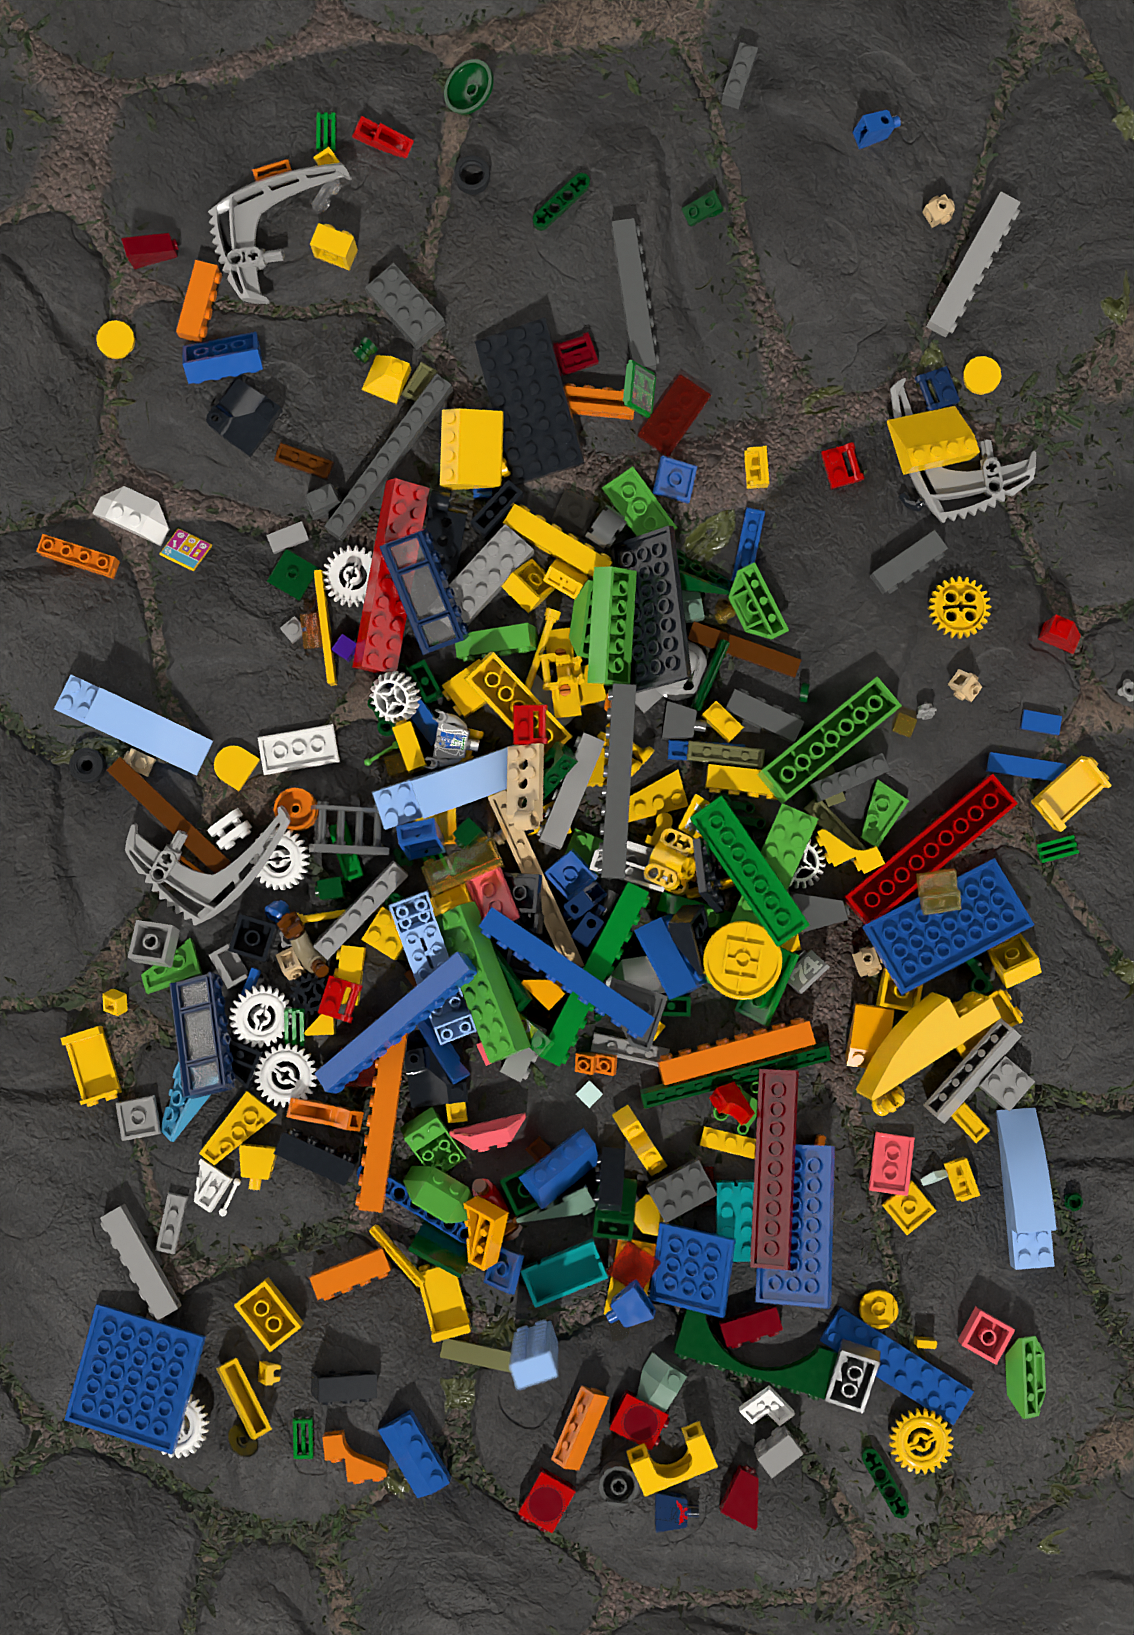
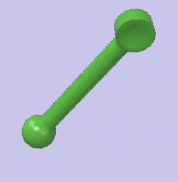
(394, 746)

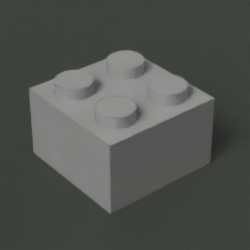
(153, 943)
(1006, 1083)
(777, 1451)

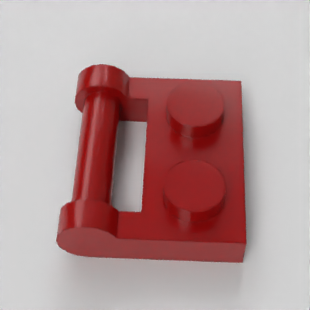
(836, 467)
(524, 724)
(334, 996)

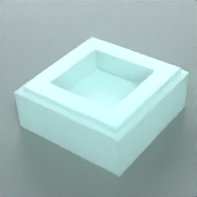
(589, 1093)

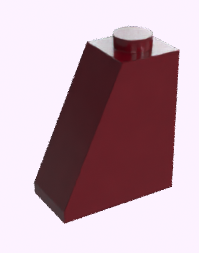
(149, 249)
(742, 1497)

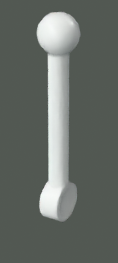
(223, 1211)

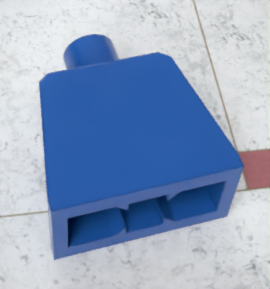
(875, 128)
(631, 1306)

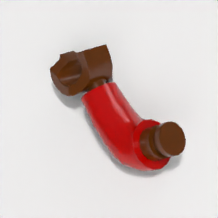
(490, 1192)

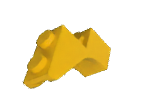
(840, 852)
(639, 1140)

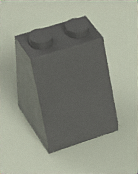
(821, 911)

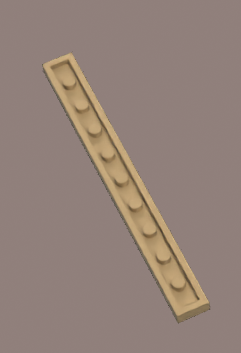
(529, 865)

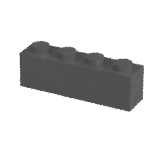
(908, 562)
(763, 716)
(849, 778)

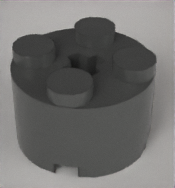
(605, 527)
(618, 1495)

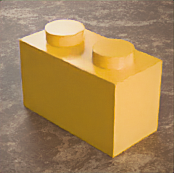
(722, 721)

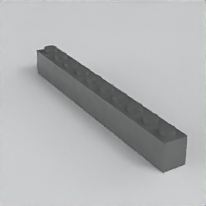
(389, 457)
(618, 781)

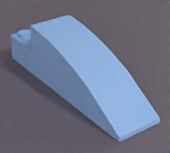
(133, 724)
(442, 789)
(1026, 1189)

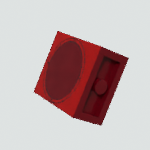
(639, 1421)
(547, 1501)

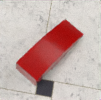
(382, 137)

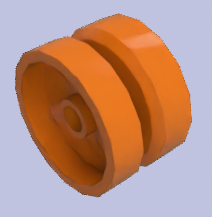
(297, 797)

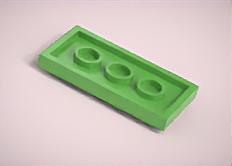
(636, 503)

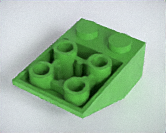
(431, 1141)

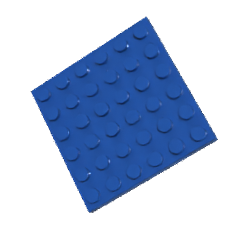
(135, 1378)

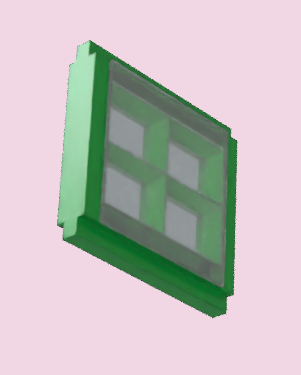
(639, 389)

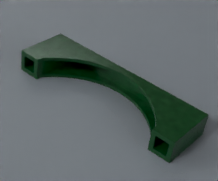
(805, 1375)

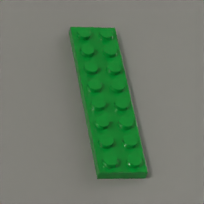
(750, 871)

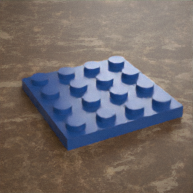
(692, 1269)

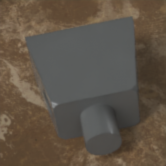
(323, 500)
(681, 722)

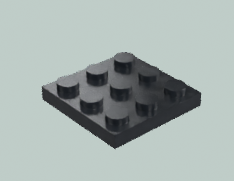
(708, 876)

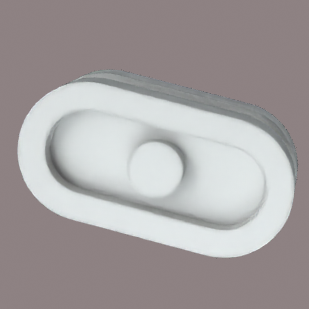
(227, 840)

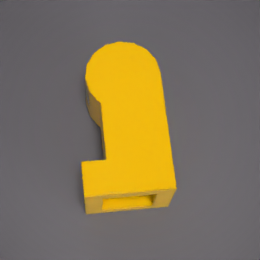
(662, 822)

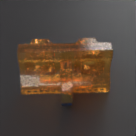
(311, 631)

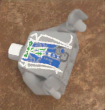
(451, 741)

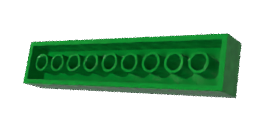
(598, 965)

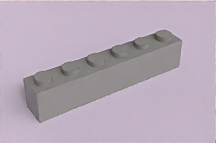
(571, 792)
(360, 910)
(972, 1070)
(140, 1262)

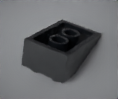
(691, 933)

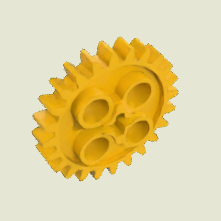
(960, 624)

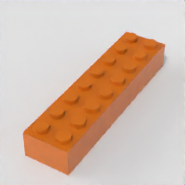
(735, 1052)

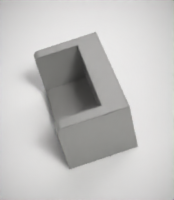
(229, 966)

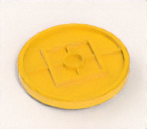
(742, 960)

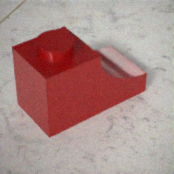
(730, 1100)

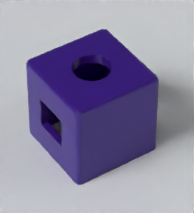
(344, 648)

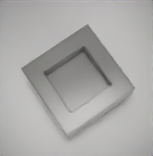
(292, 629)

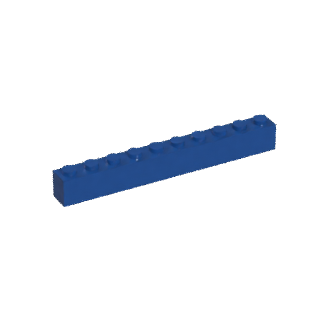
(566, 972)
(396, 1023)

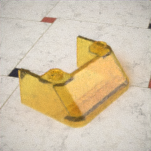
(462, 866)

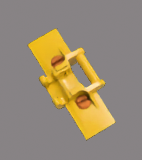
(569, 674)

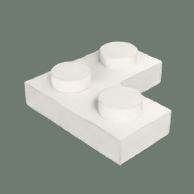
(767, 1403)

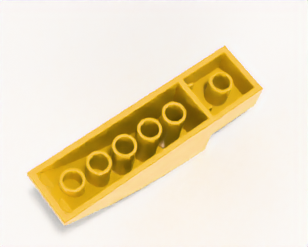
(924, 1036)

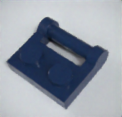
(942, 386)

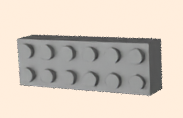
(488, 571)

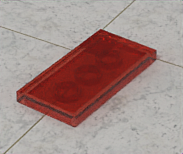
(674, 415)

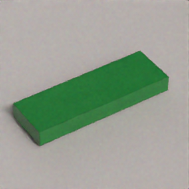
(349, 863)

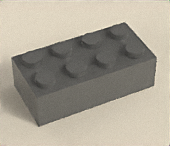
(405, 306)

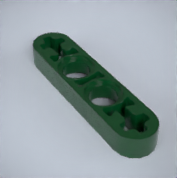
(561, 201)
(883, 1483)

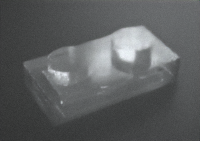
(323, 198)

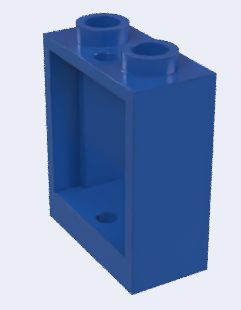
(429, 839)

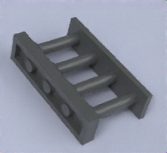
(339, 845)

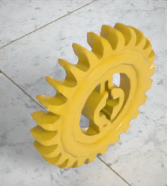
(903, 1448)

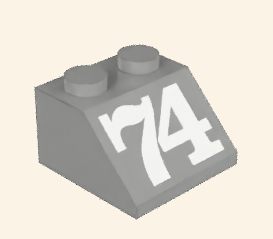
(806, 971)

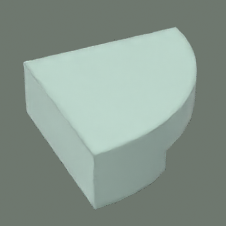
(934, 1177)

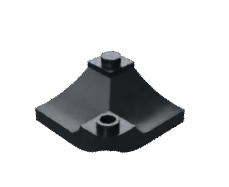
(244, 417)
(527, 898)
(430, 1082)

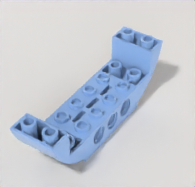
(426, 953)

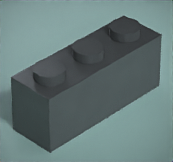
(739, 75)

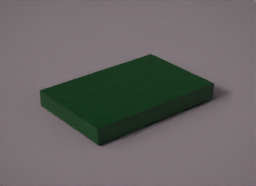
(440, 1249)

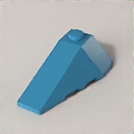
(180, 1109)

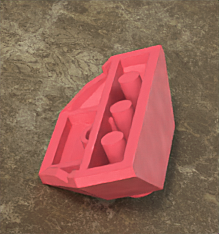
(489, 1133)

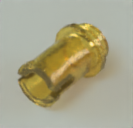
(725, 614)

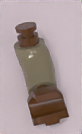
(309, 957)

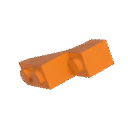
(325, 1113)
(357, 1465)

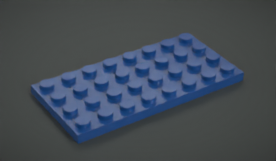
(925, 946)
(812, 1235)

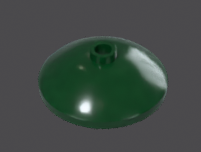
(468, 86)

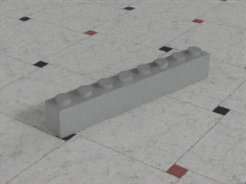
(973, 264)

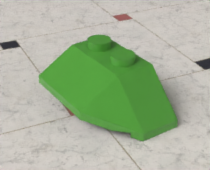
(755, 604)
(581, 621)
(437, 1193)
(1026, 1376)

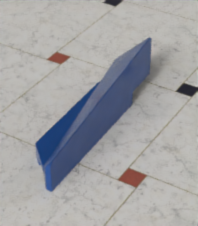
(444, 1053)

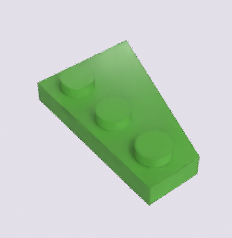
(882, 813)
(184, 967)

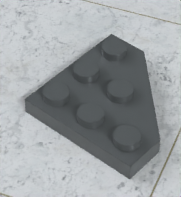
(647, 1000)

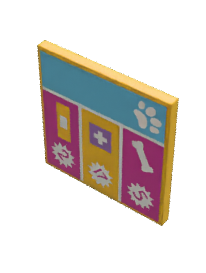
(185, 549)

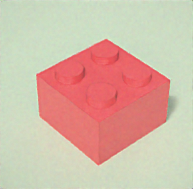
(986, 1335)

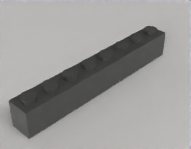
(633, 293)

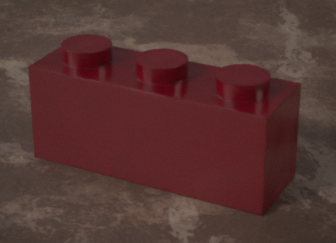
(751, 1326)

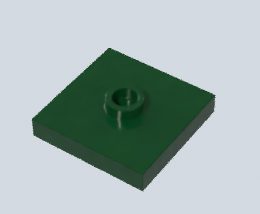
(292, 575)

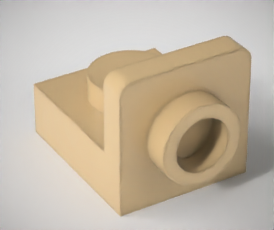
(139, 761)
(290, 964)

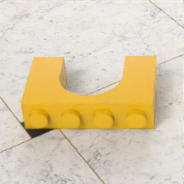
(656, 1477)

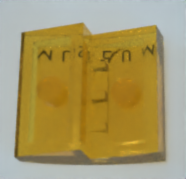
(938, 891)

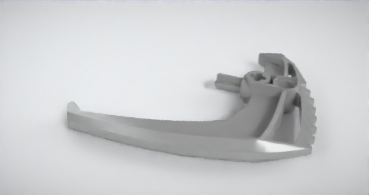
(245, 219)
(958, 484)
(195, 884)

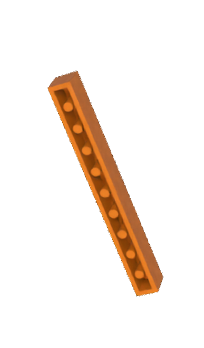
(382, 1128)

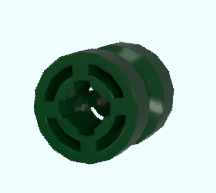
(364, 350)
(393, 898)

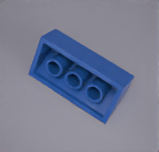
(222, 358)
(667, 960)
(560, 1168)
(415, 1454)

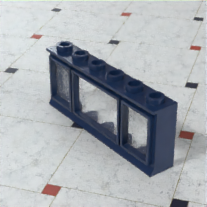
(425, 591)
(202, 1036)

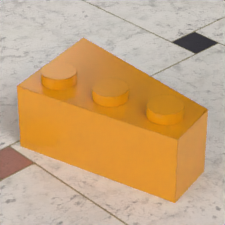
(485, 1230)

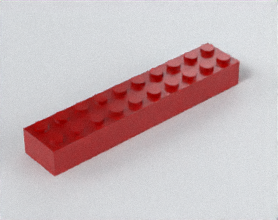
(383, 612)
(930, 849)

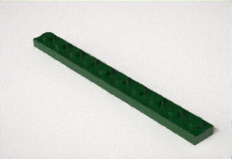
(739, 1074)

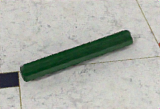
(710, 674)

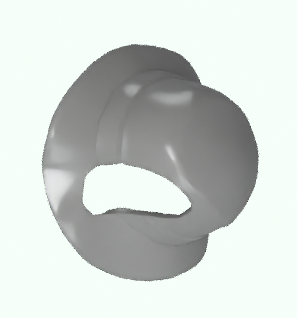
(699, 664)

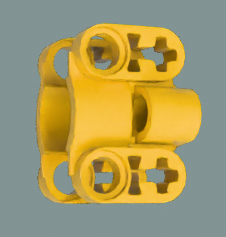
(675, 861)

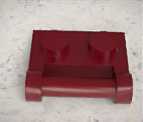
(576, 359)

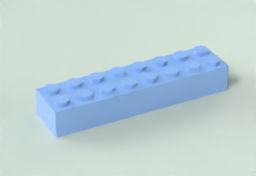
(534, 1354)

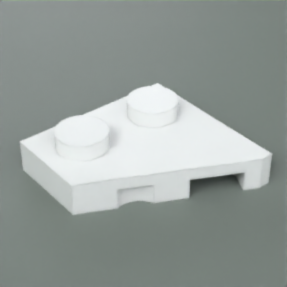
(210, 1185)

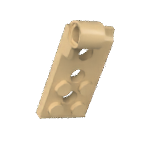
(531, 815)

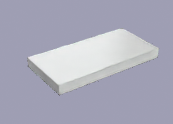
(298, 749)

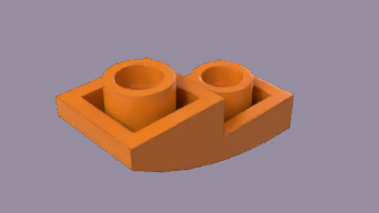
(595, 1063)

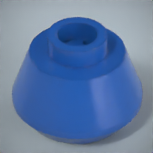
(276, 910)

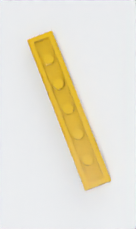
(325, 628)

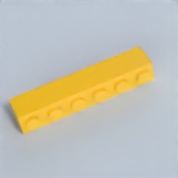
(554, 541)

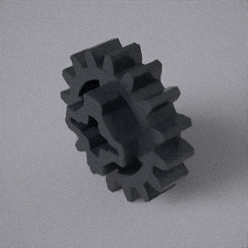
(298, 990)

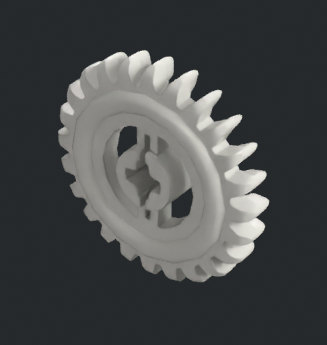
(344, 593)
(297, 861)
(266, 998)
(270, 1063)
(188, 1440)

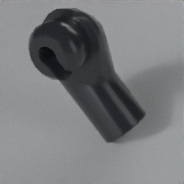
(910, 503)

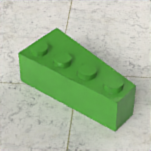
(501, 641)

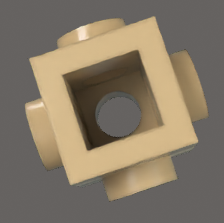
(939, 210)
(965, 685)
(867, 961)

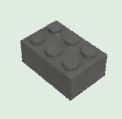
(681, 1190)
(853, 1375)

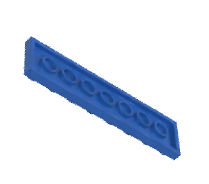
(901, 1367)

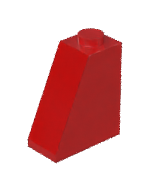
(1060, 633)

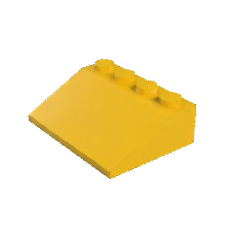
(932, 439)
(471, 449)

